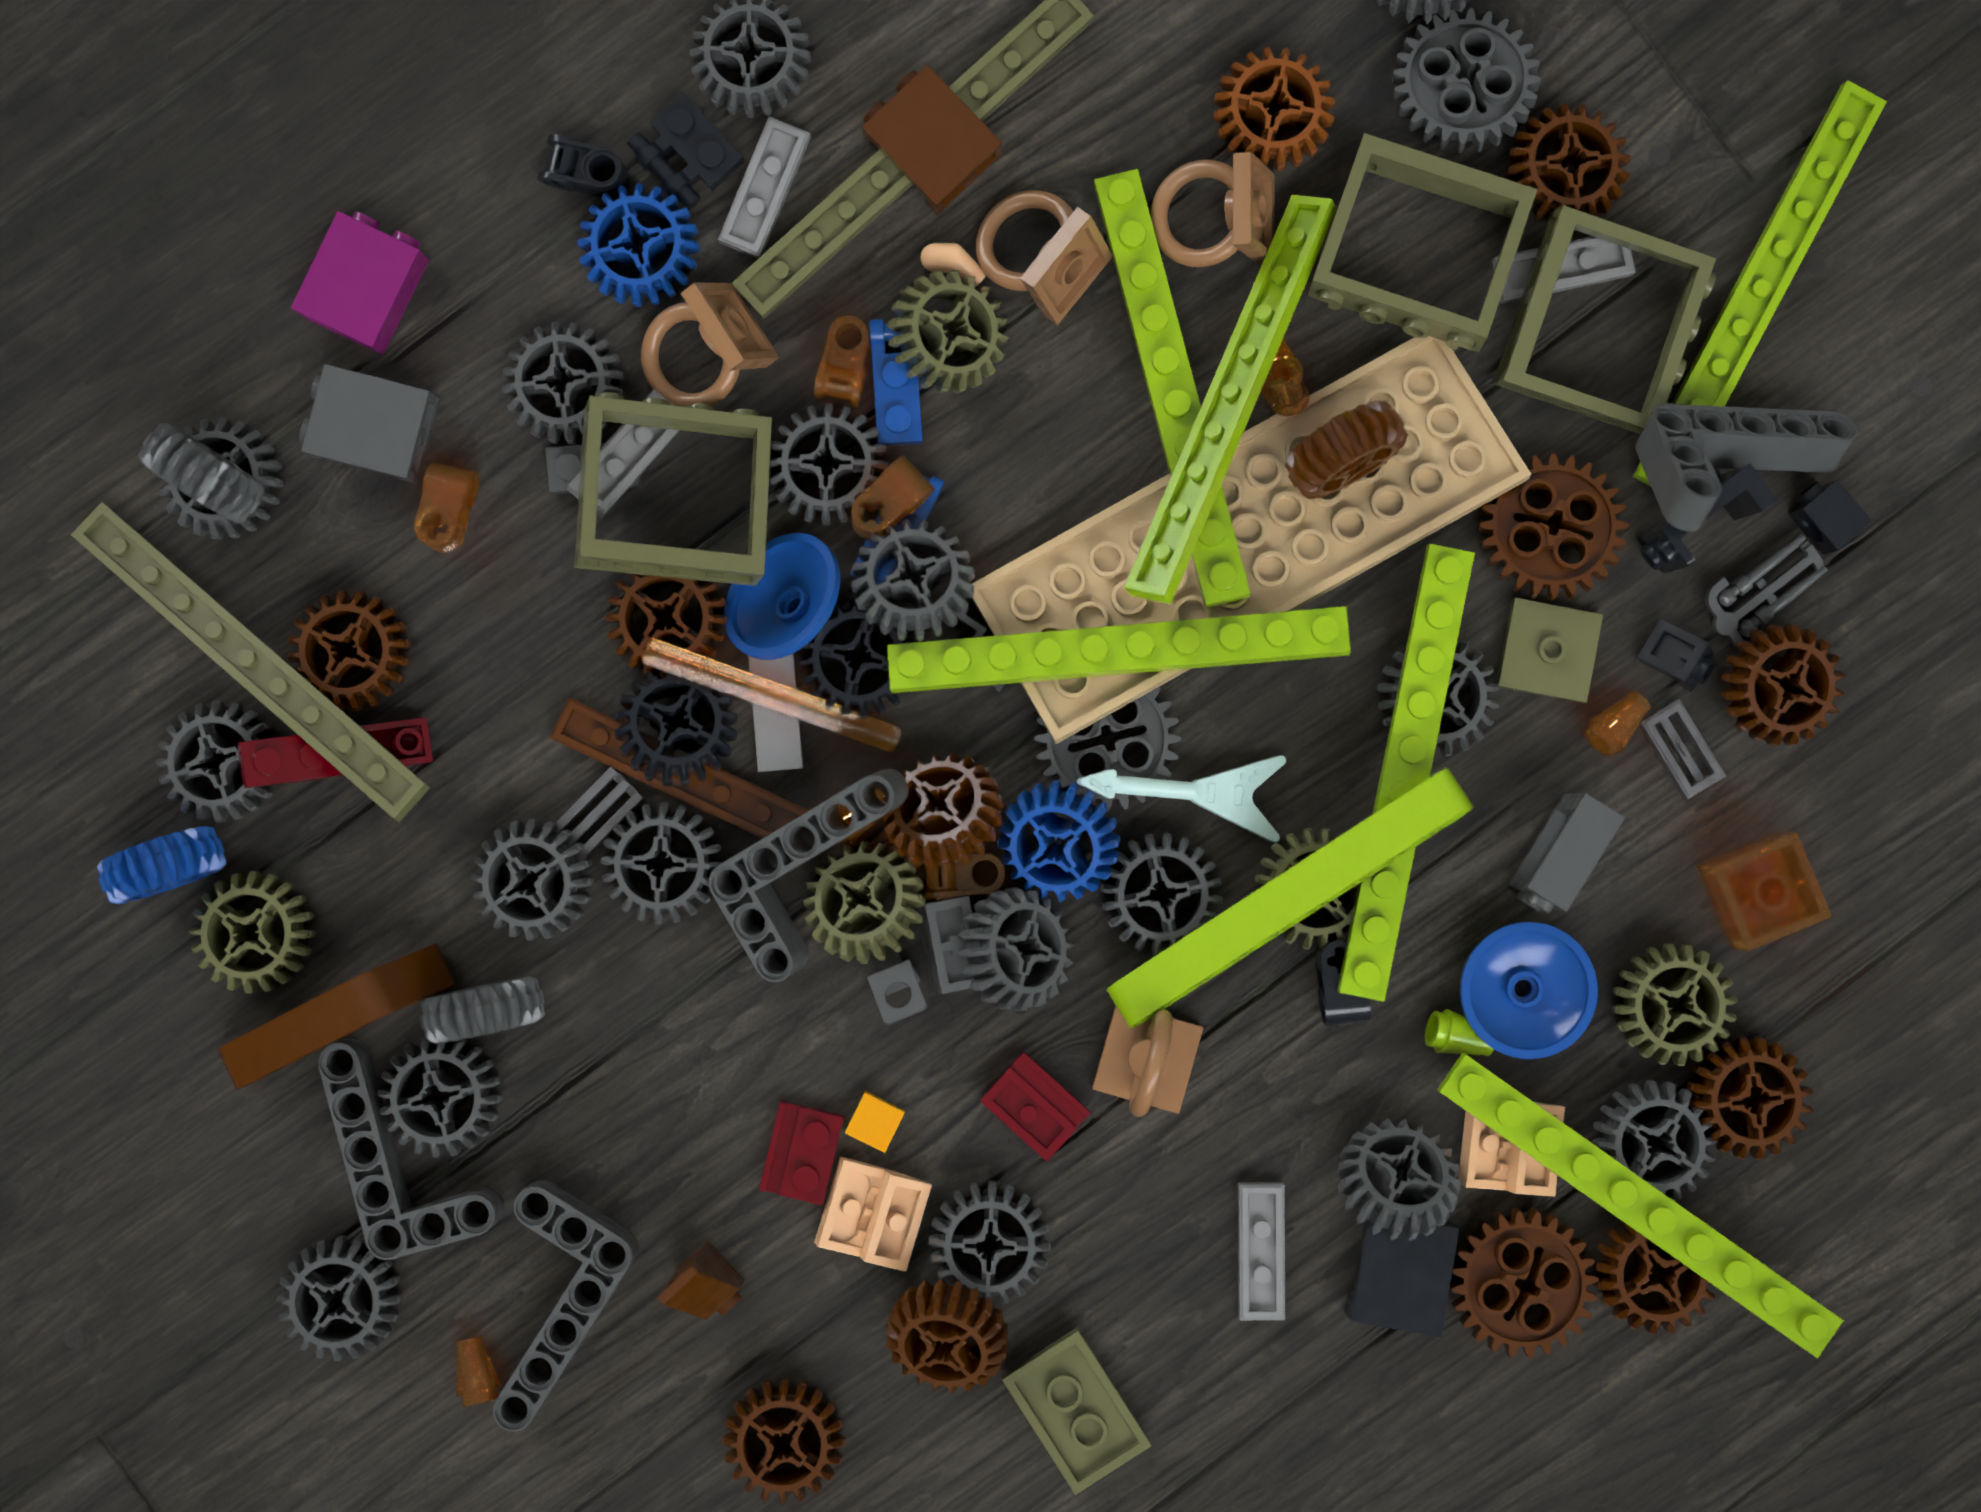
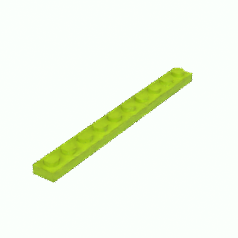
(1780, 250)
(1166, 369)
(1230, 399)
(1119, 649)
(1408, 761)
(1640, 1205)

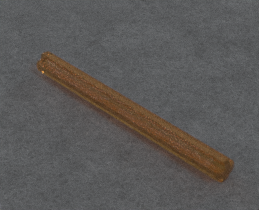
(769, 694)

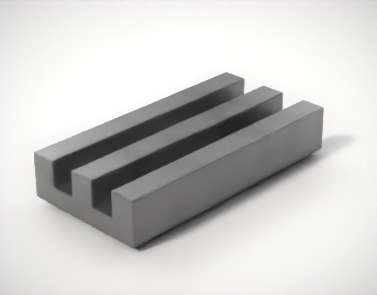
(1667, 759)
(623, 786)

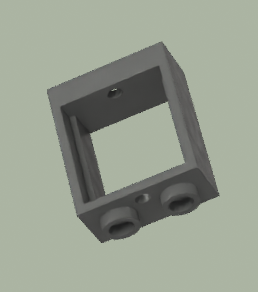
(1565, 853)

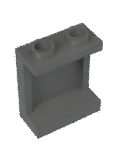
(369, 423)

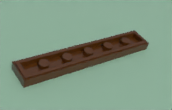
(719, 794)

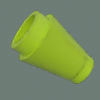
(1453, 1035)

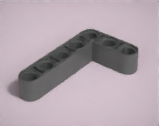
(1689, 441)
(791, 853)
(386, 1166)
(572, 1305)

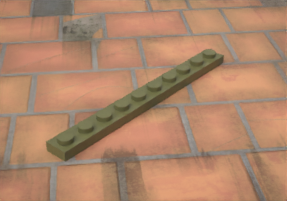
(880, 182)
(251, 662)

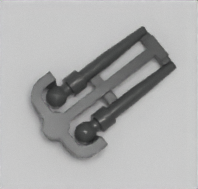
(1727, 622)

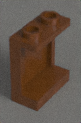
(932, 138)

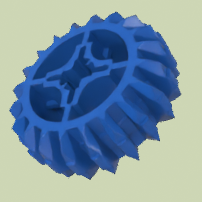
(622, 247)
(161, 864)
(1076, 870)

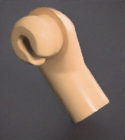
(951, 257)

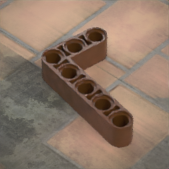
(336, 1014)

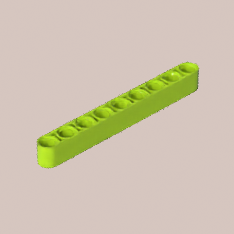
(1290, 897)

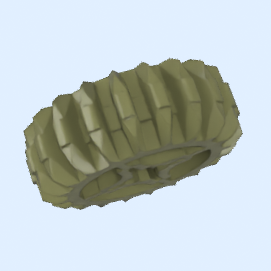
(980, 343)
(1287, 860)
(221, 912)
(854, 917)
(1663, 1018)

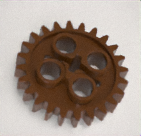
(1544, 566)
(1560, 1299)

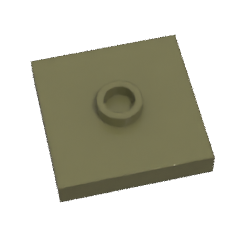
(1549, 650)

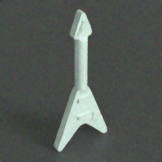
(1222, 793)

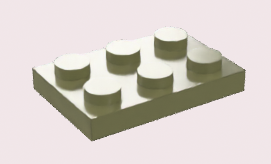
(1076, 1411)

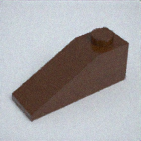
(703, 1284)

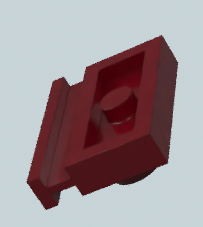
(1035, 1106)
(801, 1152)

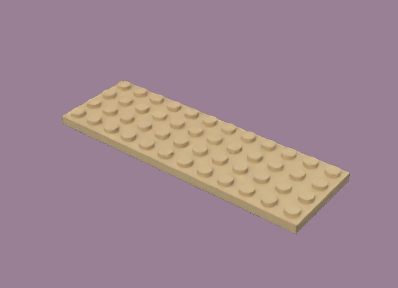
(1286, 542)

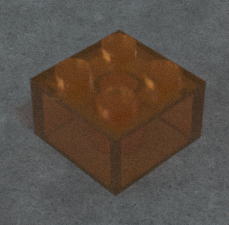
(1764, 891)

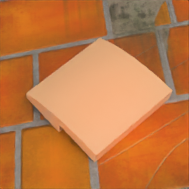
(1497, 1164)
(873, 1213)

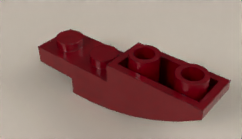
(294, 760)

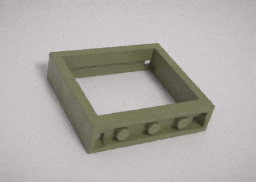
(1444, 179)
(1537, 295)
(665, 560)

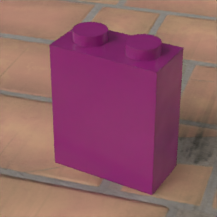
(361, 281)

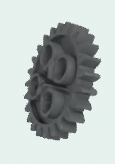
(1503, 65)
(1154, 740)

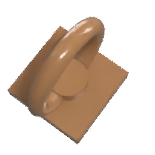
(1247, 208)
(1064, 263)
(725, 328)
(1148, 1062)

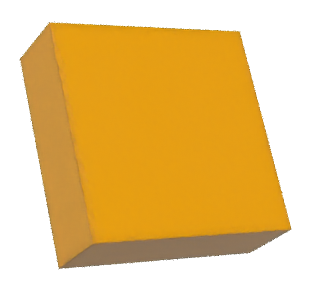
(875, 1121)

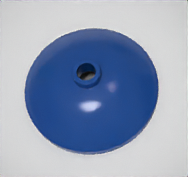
(788, 601)
(1558, 997)

